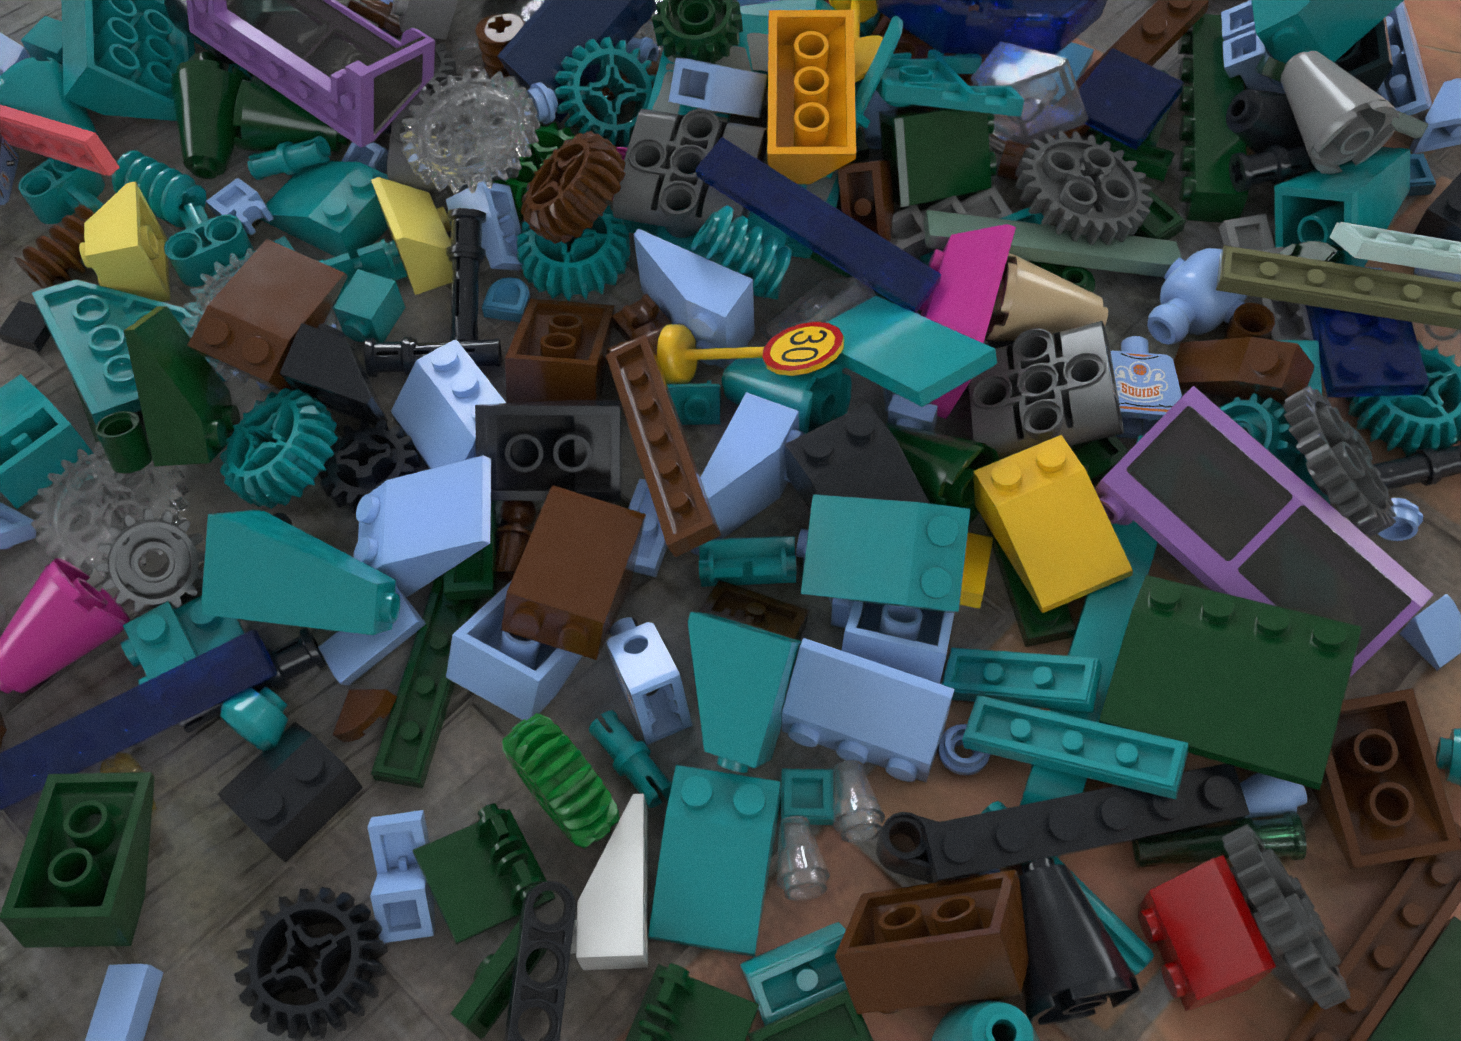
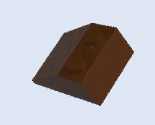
(261, 310)
(559, 352)
(1385, 784)

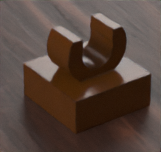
(637, 315)

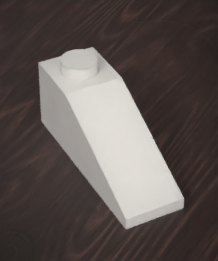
(614, 903)

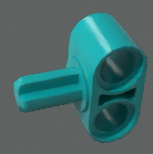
(58, 188)
(204, 243)

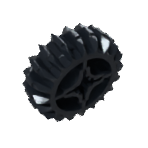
(269, 979)

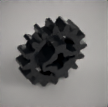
(366, 461)

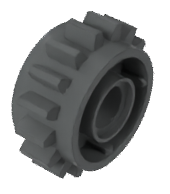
(144, 534)

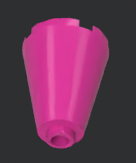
(56, 626)

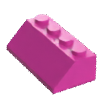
(967, 289)

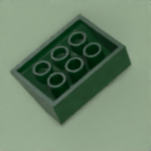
(1233, 679)

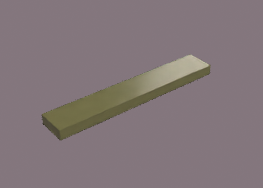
(1340, 287)

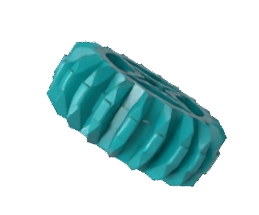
(610, 61)
(578, 264)
(1416, 420)
(278, 448)

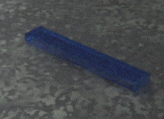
(818, 225)
(134, 716)

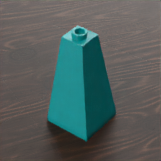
(1358, 195)
(284, 576)

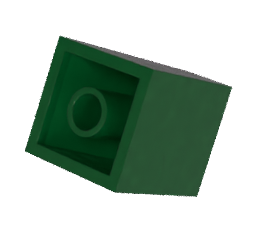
(937, 152)

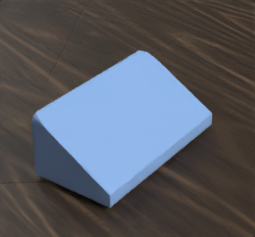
(354, 654)
(125, 1003)

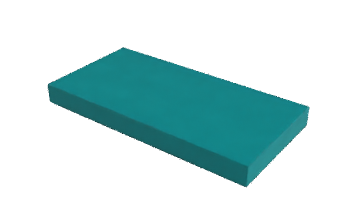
(908, 351)

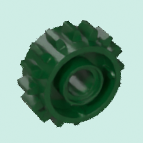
(697, 28)

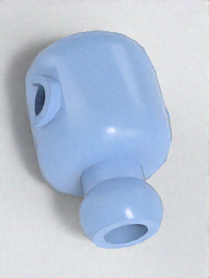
(1191, 299)

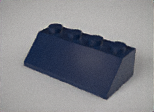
(562, 25)

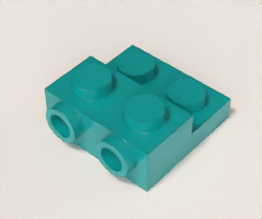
(174, 636)

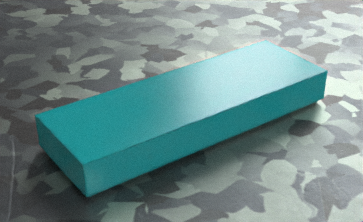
(1024, 678)

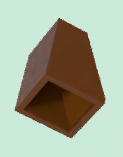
(574, 573)

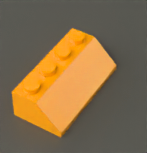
(811, 93)

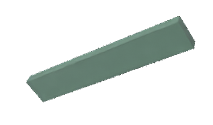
(1043, 245)

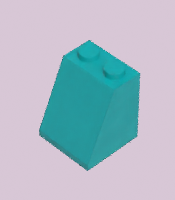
(740, 688)

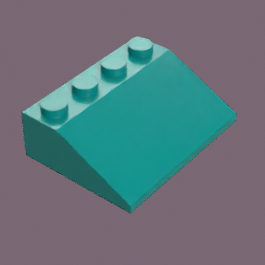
(121, 57)

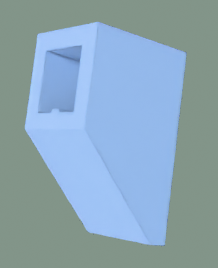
(717, 87)

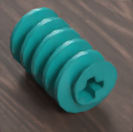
(162, 186)
(744, 248)

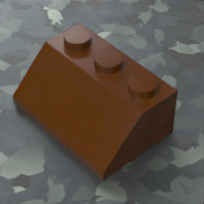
(936, 944)

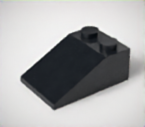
(551, 444)
(851, 459)

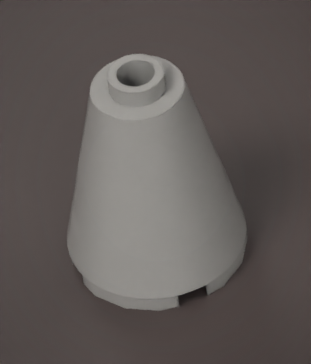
(1335, 112)

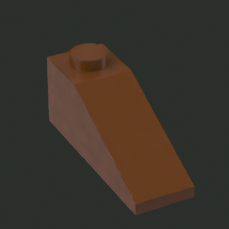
(1243, 367)

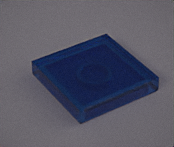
(1127, 97)

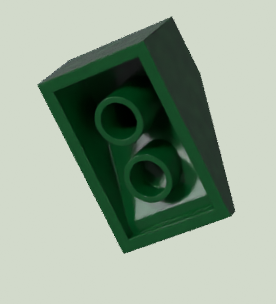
(179, 393)
(83, 862)

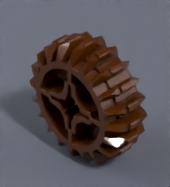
(573, 187)

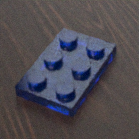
(1367, 354)

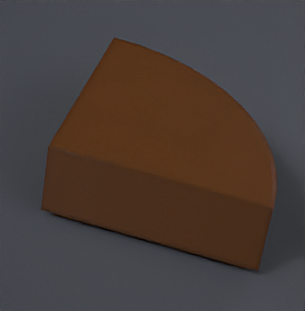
(361, 710)

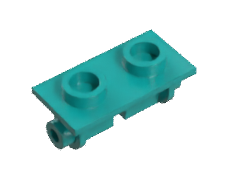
(377, 259)
(697, 402)
(748, 561)

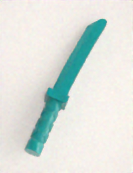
(875, 72)

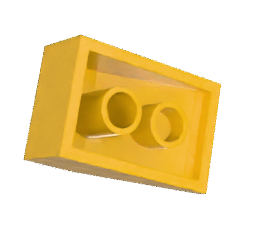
(1050, 523)

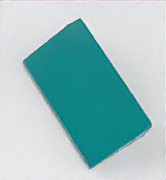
(796, 974)

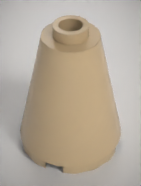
(1039, 299)

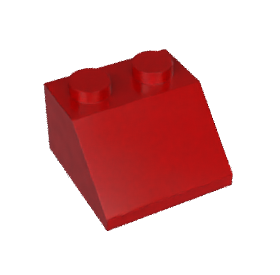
(1205, 935)

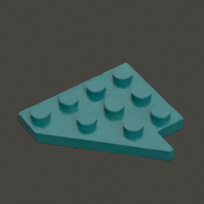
(90, 336)

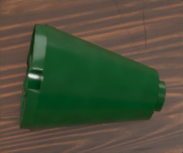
(205, 113)
(272, 118)
(944, 464)

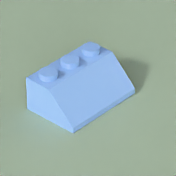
(440, 405)
(865, 711)

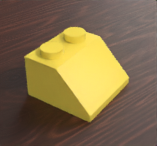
(417, 232)
(127, 246)

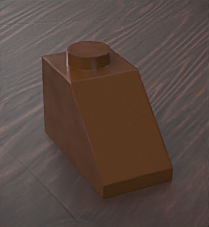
(868, 195)

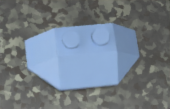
(1406, 81)

